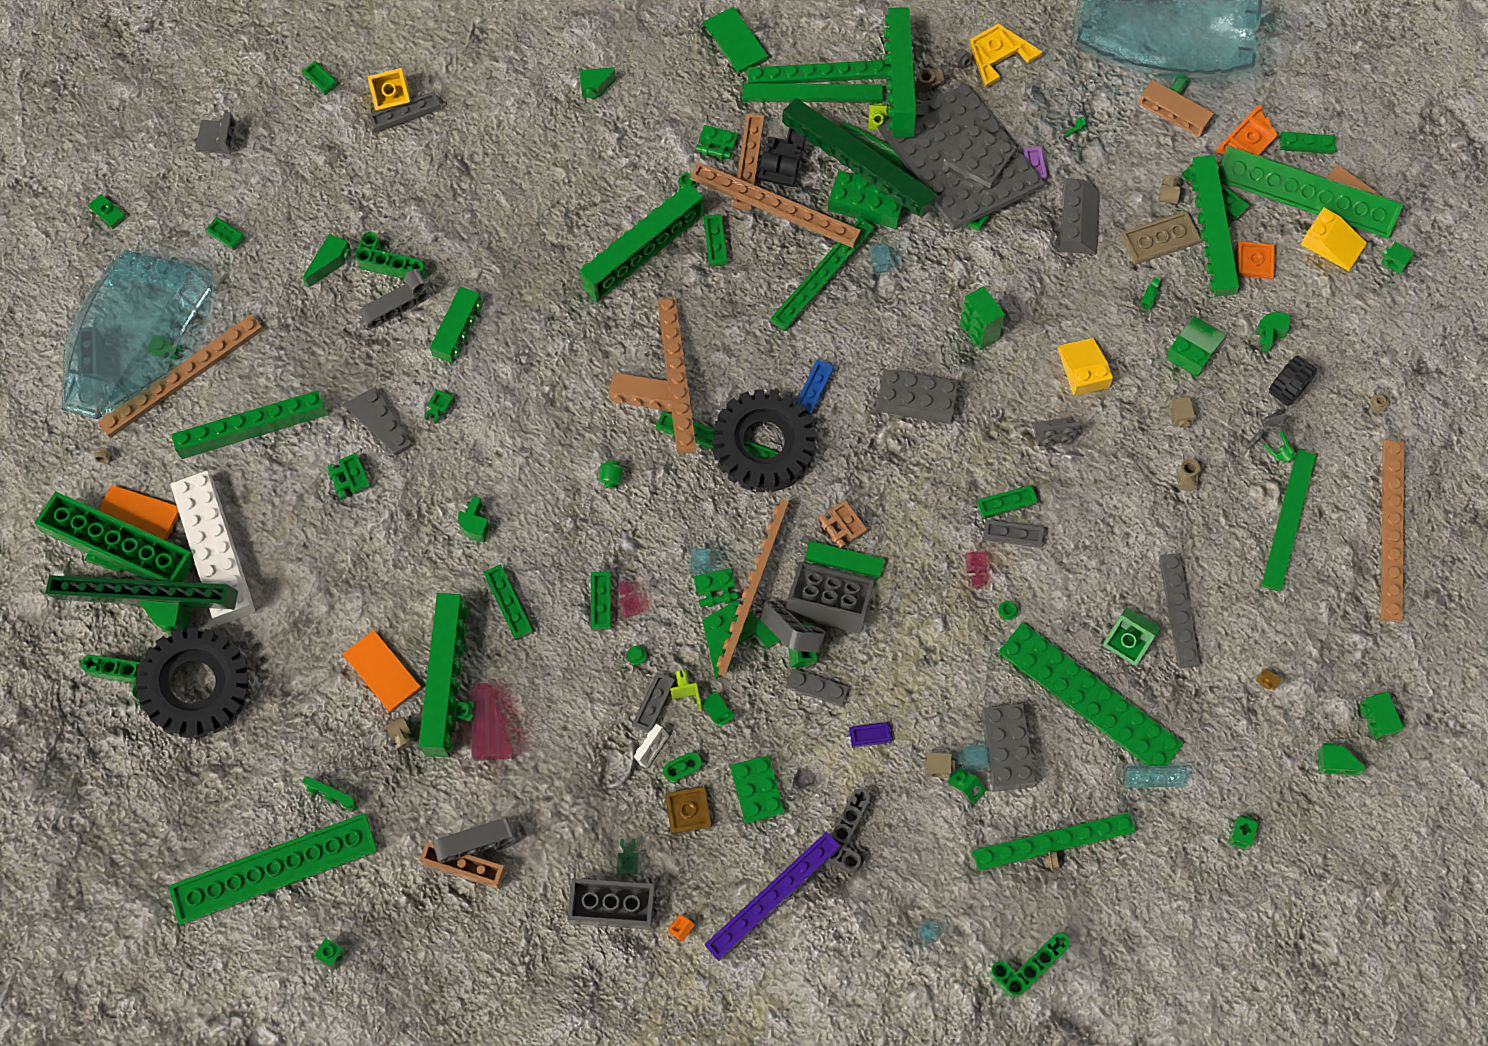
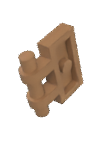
(847, 521)

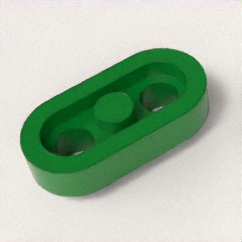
(681, 766)

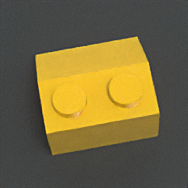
(389, 89)

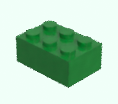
(981, 318)

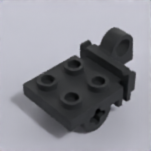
(782, 159)

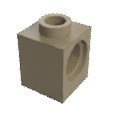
(1181, 412)
(939, 765)

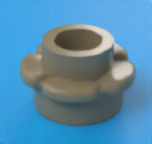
(1375, 406)
(102, 455)
(1052, 860)

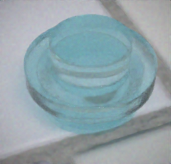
(928, 932)

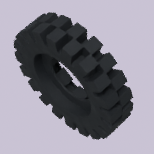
(754, 471)
(200, 717)

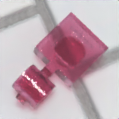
(976, 564)
(630, 603)

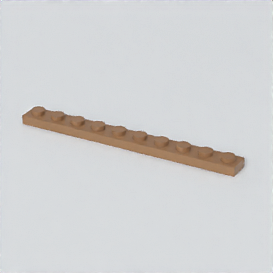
(775, 204)
(180, 376)
(676, 376)
(1392, 531)
(750, 592)

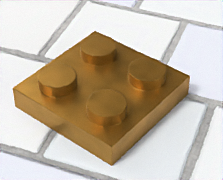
(687, 810)

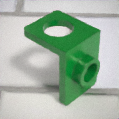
(717, 709)
(966, 782)

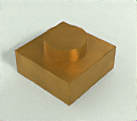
(1268, 680)

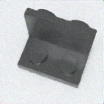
(216, 135)
(1055, 431)

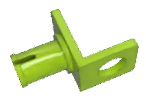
(877, 115)
(684, 688)

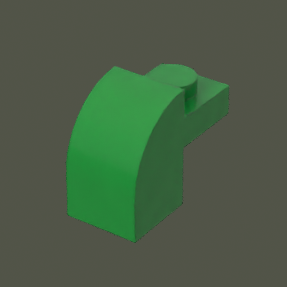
(1270, 326)
(470, 522)

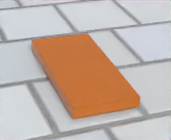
(140, 511)
(382, 671)

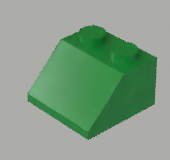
(167, 615)
(1131, 636)

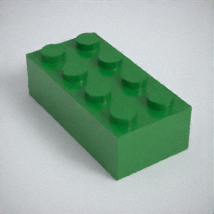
(859, 199)

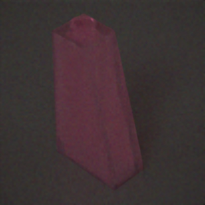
(489, 731)

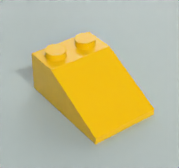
(1334, 239)
(1085, 366)

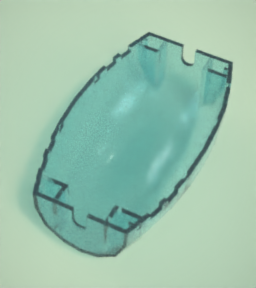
(1170, 35)

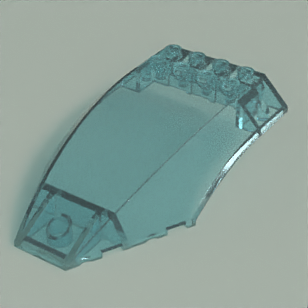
(128, 331)

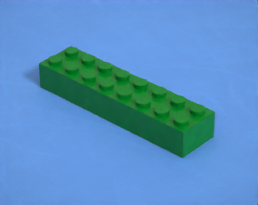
(900, 72)
(642, 242)
(113, 540)
(443, 675)

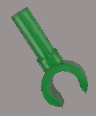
(1080, 126)

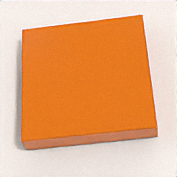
(1255, 260)

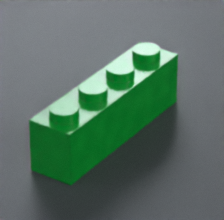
(456, 324)

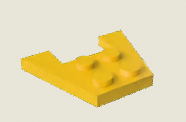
(995, 46)

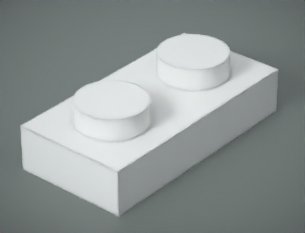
(651, 746)

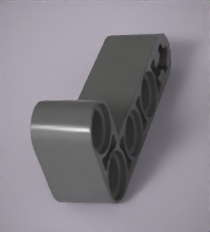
(396, 301)
(789, 629)
(849, 827)
(476, 839)

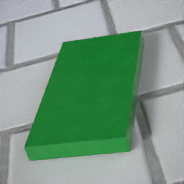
(735, 40)

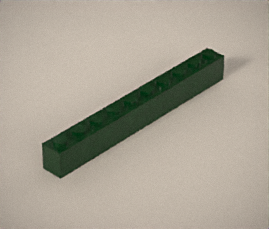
(859, 158)
(132, 591)

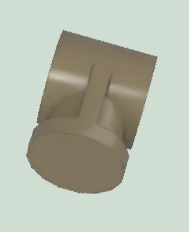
(933, 78)
(1169, 189)
(1186, 480)
(400, 733)

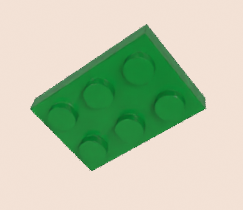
(757, 789)

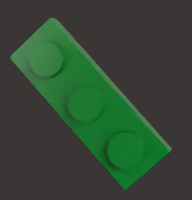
(1307, 142)
(715, 240)
(1006, 502)
(600, 600)

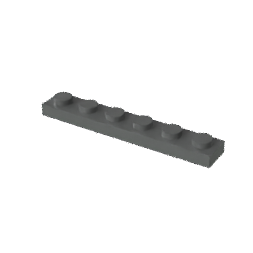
(1179, 611)

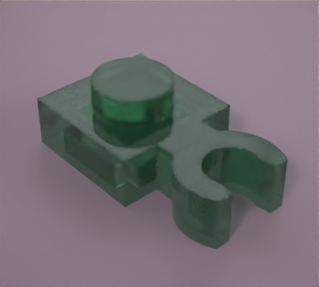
(627, 861)

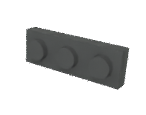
(1013, 533)
(816, 687)
(653, 702)

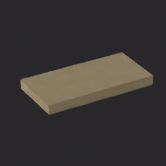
(1160, 237)

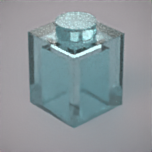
(880, 258)
(700, 561)
(973, 757)

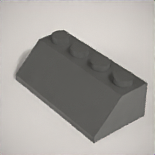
(1078, 217)

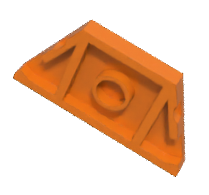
(1251, 135)

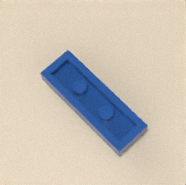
(815, 386)

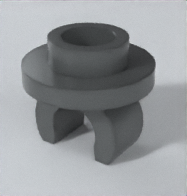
(963, 59)

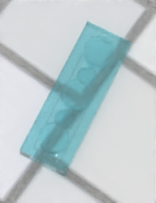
(1154, 776)

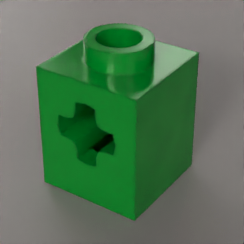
(1396, 257)
(1237, 838)
(330, 953)

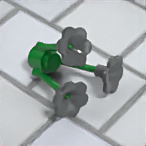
(1285, 451)

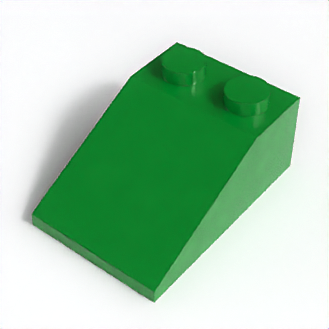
(1195, 346)

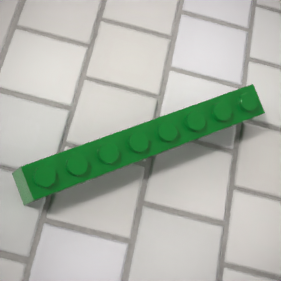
(1214, 226)
(249, 424)

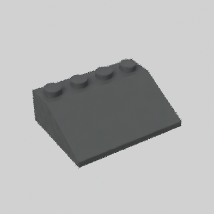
(830, 597)

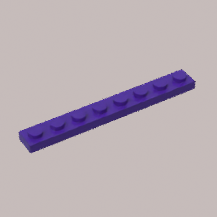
(772, 896)

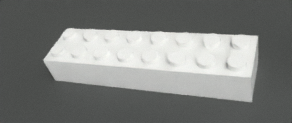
(211, 541)

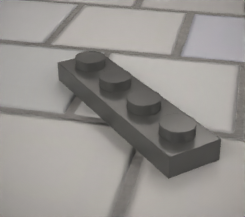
(398, 114)

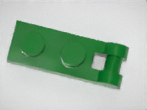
(330, 794)

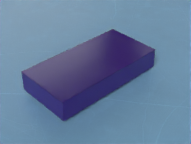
(870, 734)

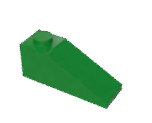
(328, 259)

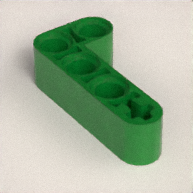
(391, 261)
(118, 674)
(1034, 963)

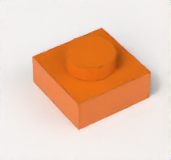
(681, 927)

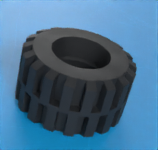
(1292, 380)

